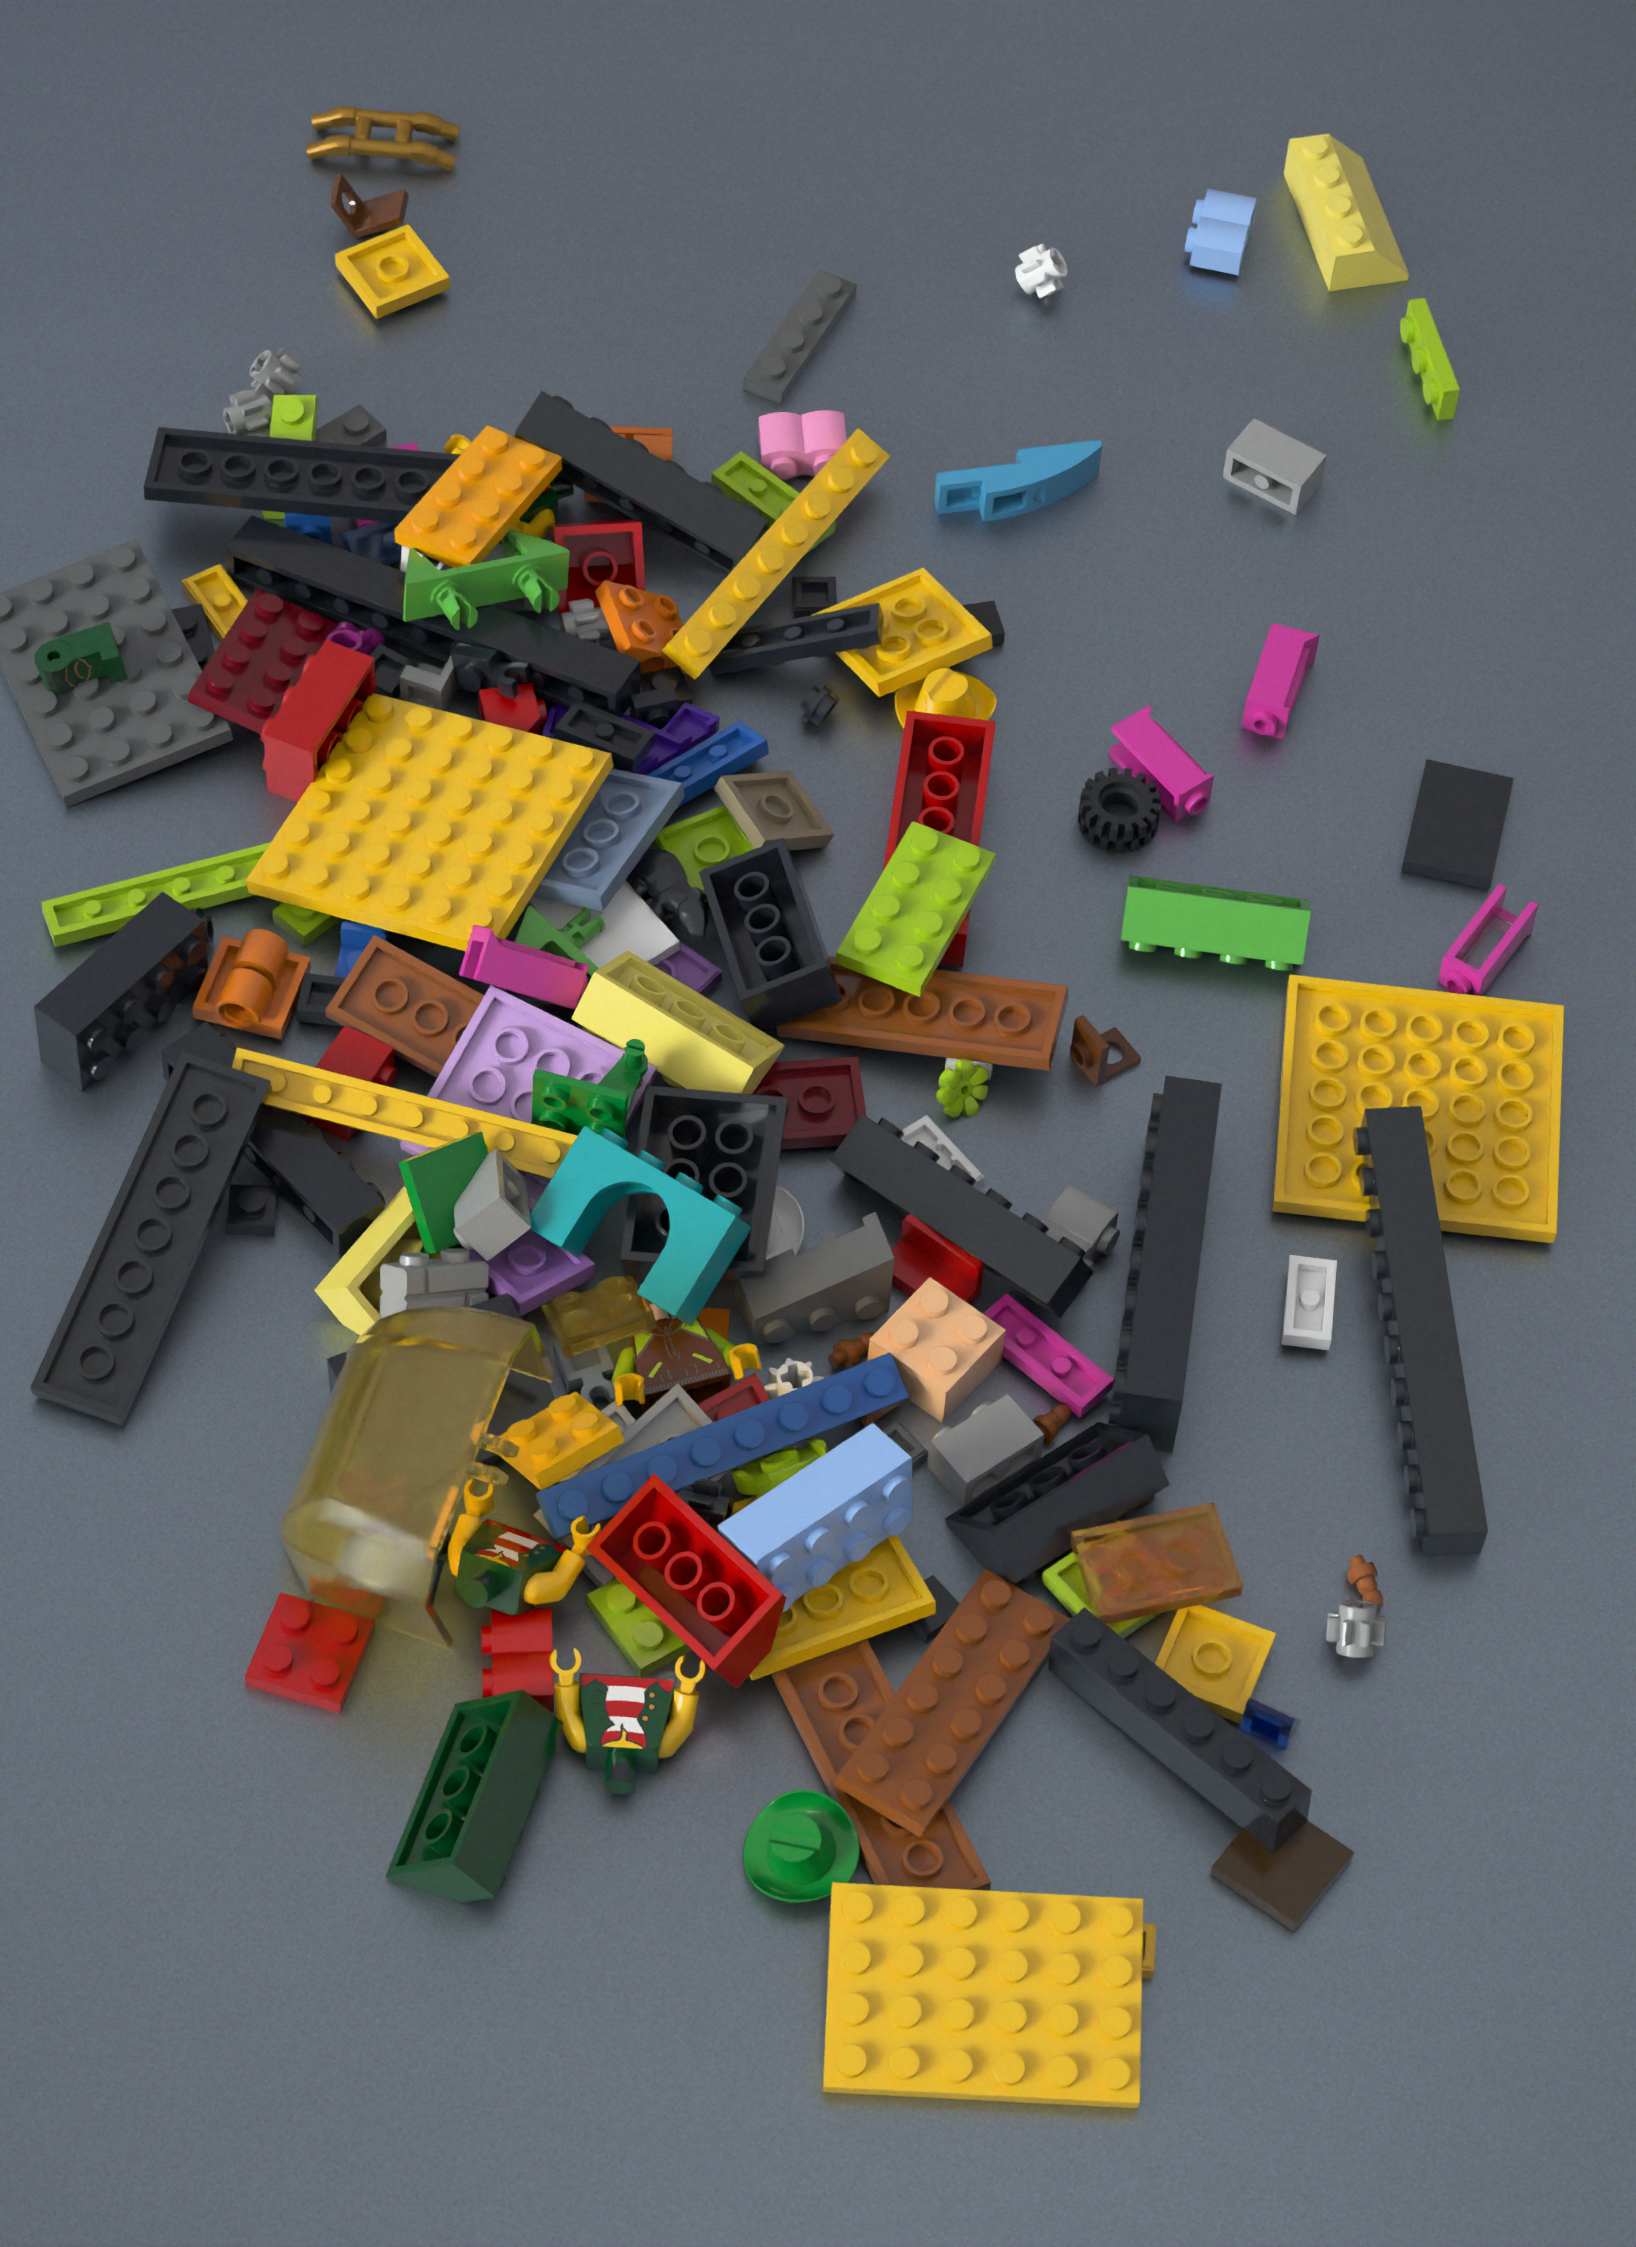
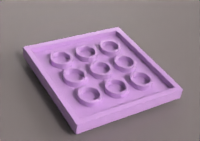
(498, 1058)

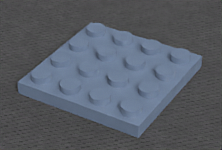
(610, 839)

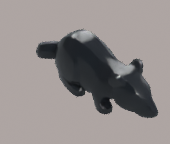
(666, 890)

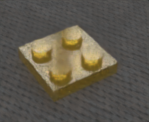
(598, 1315)

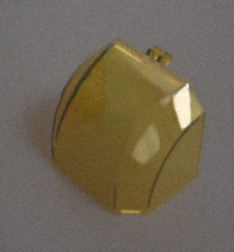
(398, 1458)

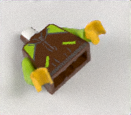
(681, 1355)

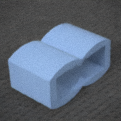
(1221, 232)

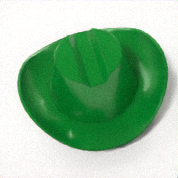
(801, 1847)

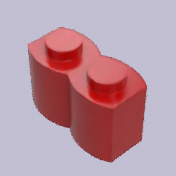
(519, 1655)

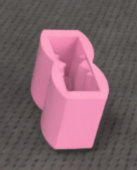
(799, 443)

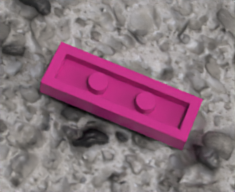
(1049, 1358)

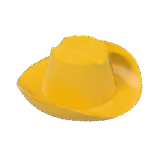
(946, 693)

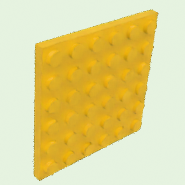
(430, 823)
(1471, 1062)

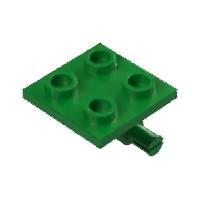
(573, 1103)

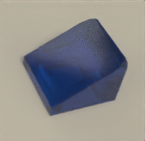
(1269, 1723)

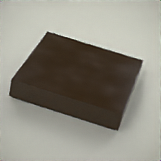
(1285, 1881)

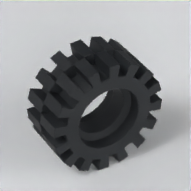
(1119, 790)

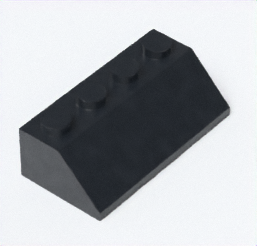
(1067, 1490)

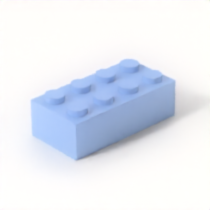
(826, 1514)

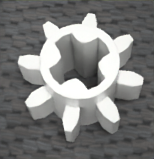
(1041, 271)
(789, 1377)

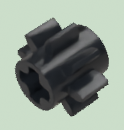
(708, 1502)

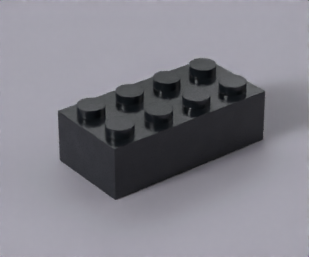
(770, 936)
(122, 991)

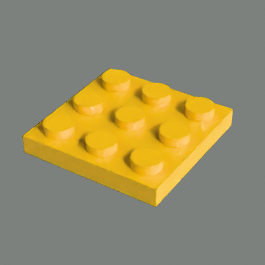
(920, 633)

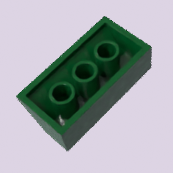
(476, 1797)

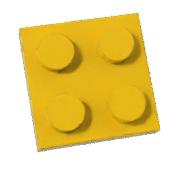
(392, 271)
(561, 1440)
(1216, 1658)

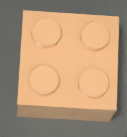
(939, 1348)

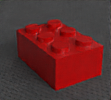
(315, 717)

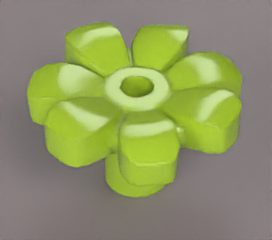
(961, 1088)

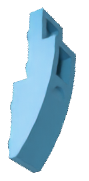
(1013, 489)

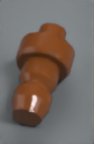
(848, 1352)
(1052, 1422)
(1363, 1577)

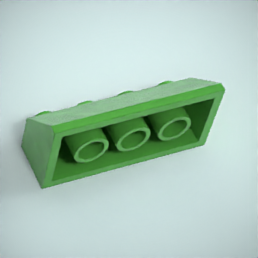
(1215, 921)

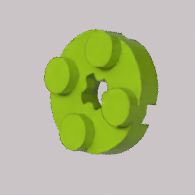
(773, 1469)

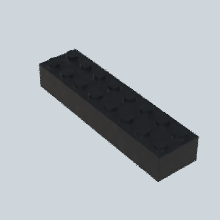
(1165, 1260)

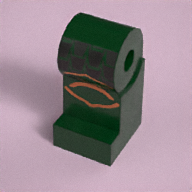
(80, 658)

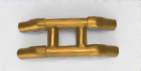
(400, 148)

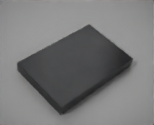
(1457, 824)

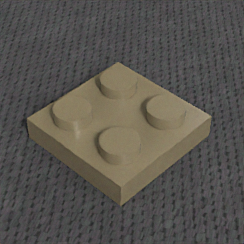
(773, 808)

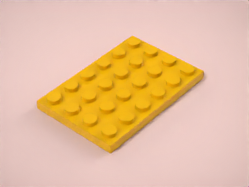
(984, 1995)

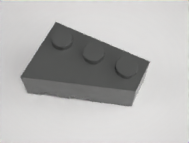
(819, 1287)

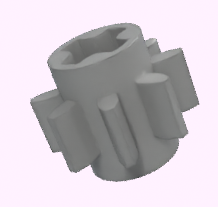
(276, 374)
(248, 414)
(585, 621)
(1356, 1628)

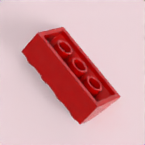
(692, 1580)

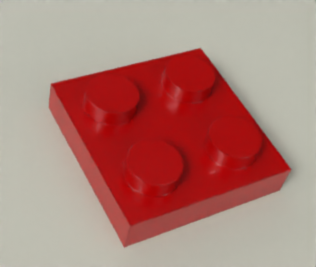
(310, 1652)

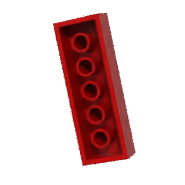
(943, 787)

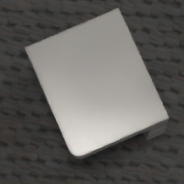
(429, 685)

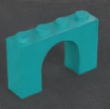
(701, 1231)

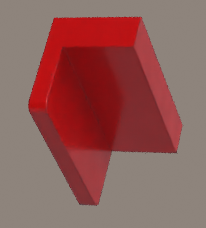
(928, 1254)

